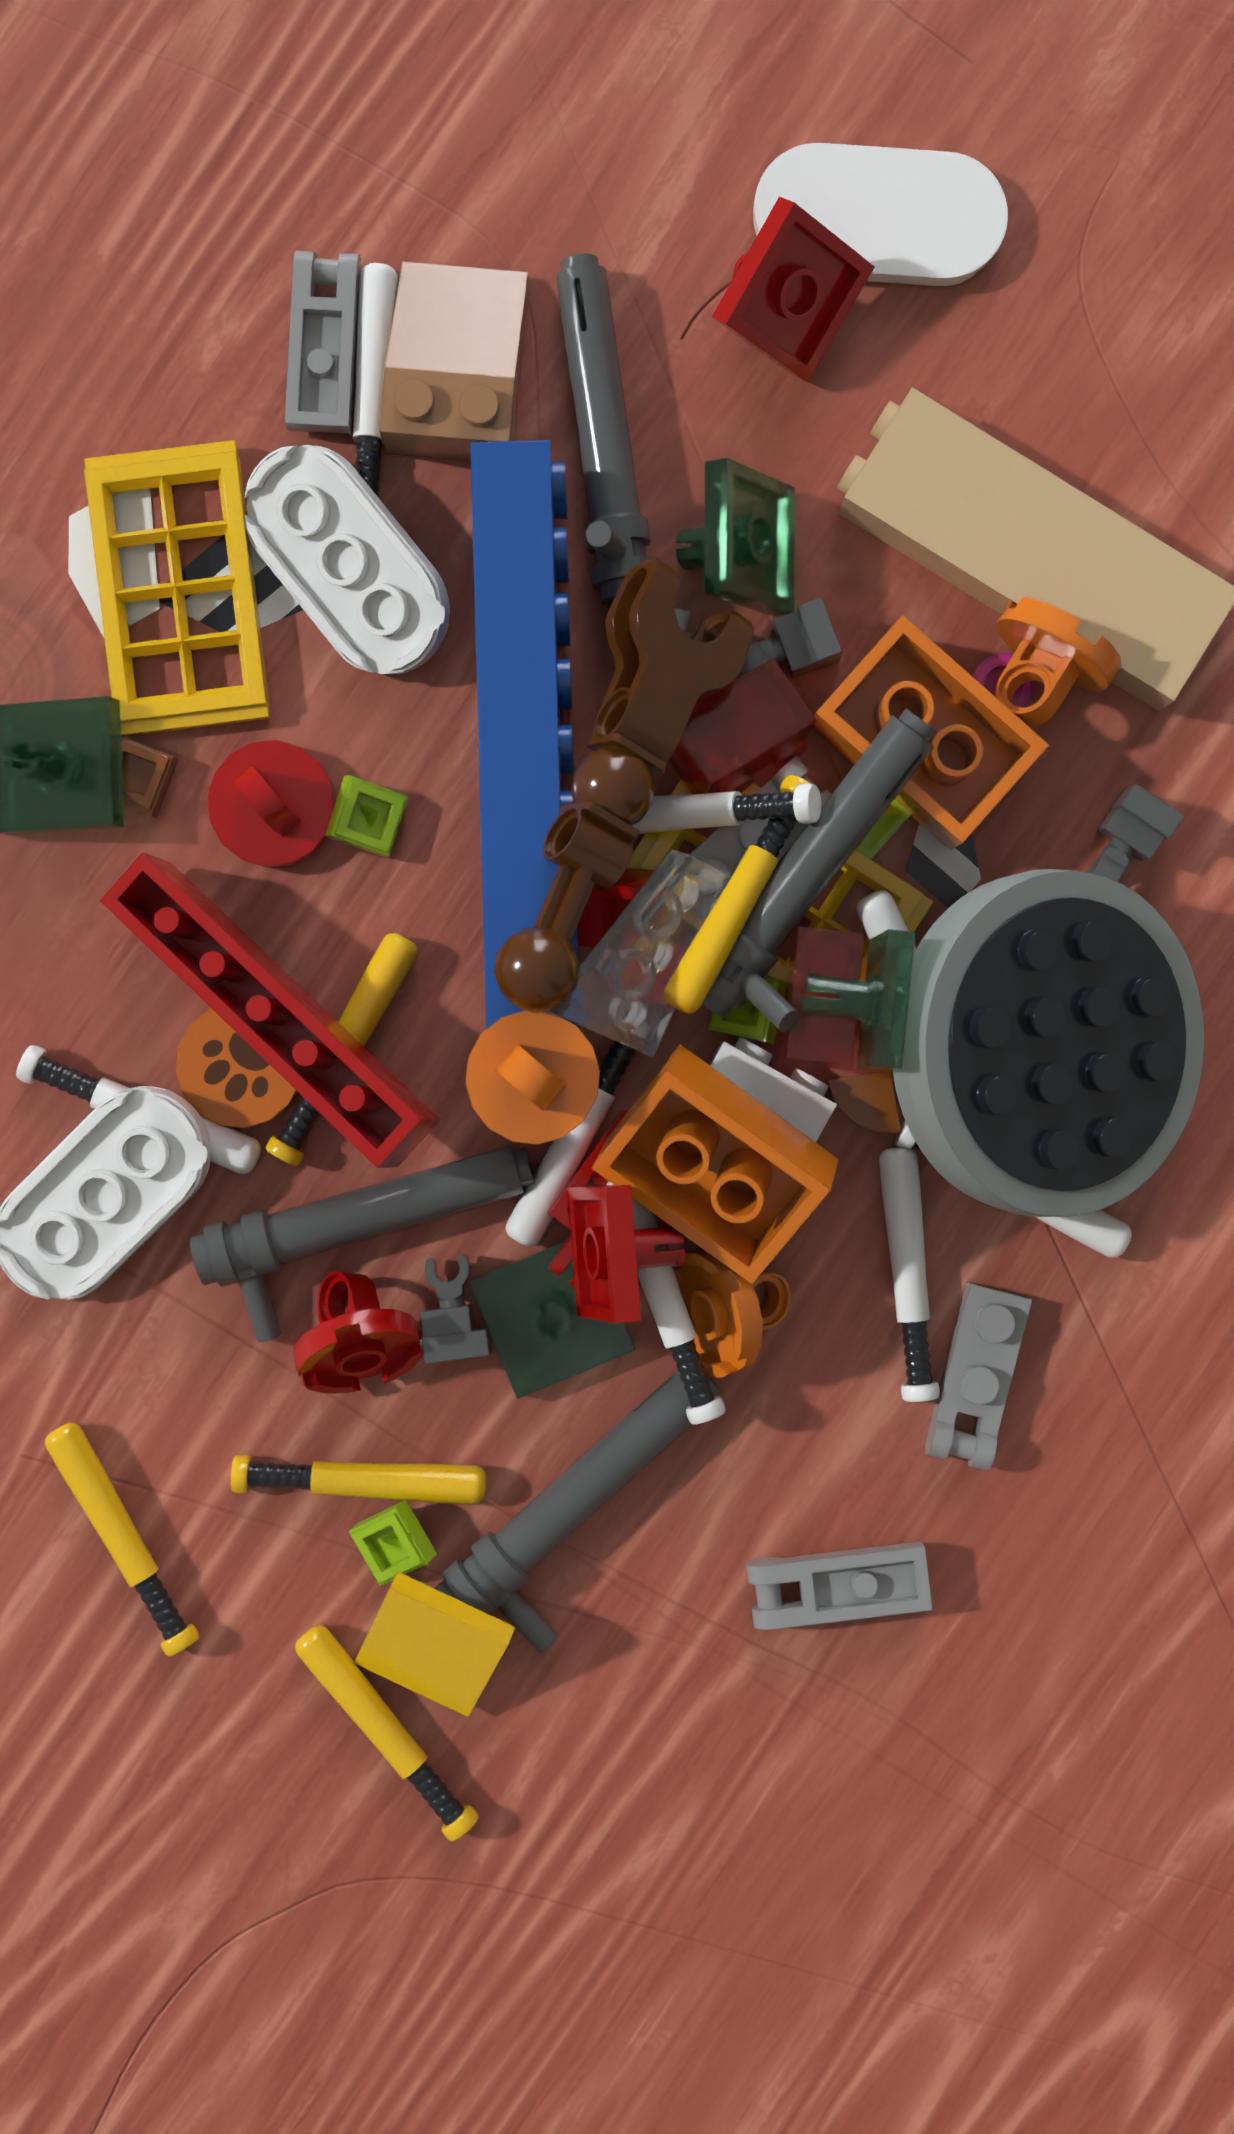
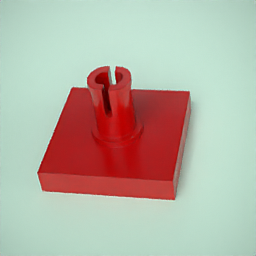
(793, 289)
(611, 1252)

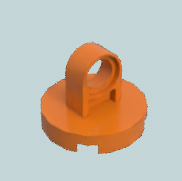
(1050, 653)
(532, 1077)
(728, 1311)

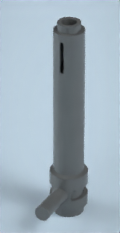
(616, 527)
(814, 863)
(266, 1241)
(504, 1558)

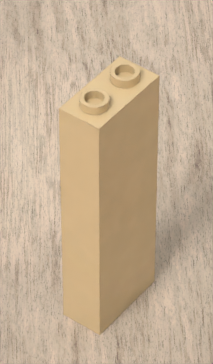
(1020, 532)

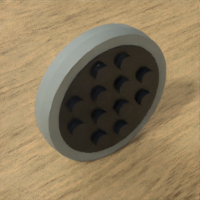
(1050, 1043)

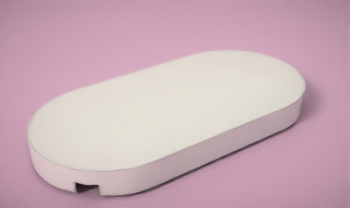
(902, 209)
(346, 559)
(103, 1192)

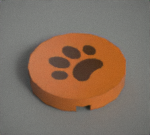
(228, 1077)

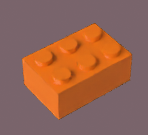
(978, 741)
(717, 1164)

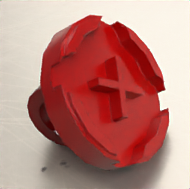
(271, 803)

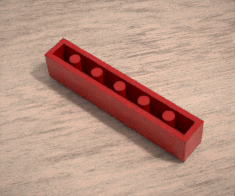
(270, 1011)

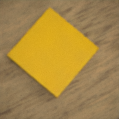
(434, 1644)

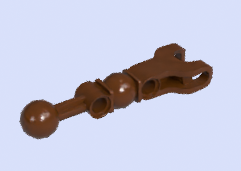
(612, 788)

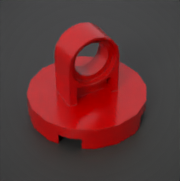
(356, 1340)

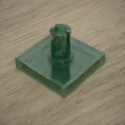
(745, 538)
(61, 766)
(876, 1001)
(538, 1326)

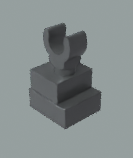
(802, 641)
(1135, 829)
(451, 1329)

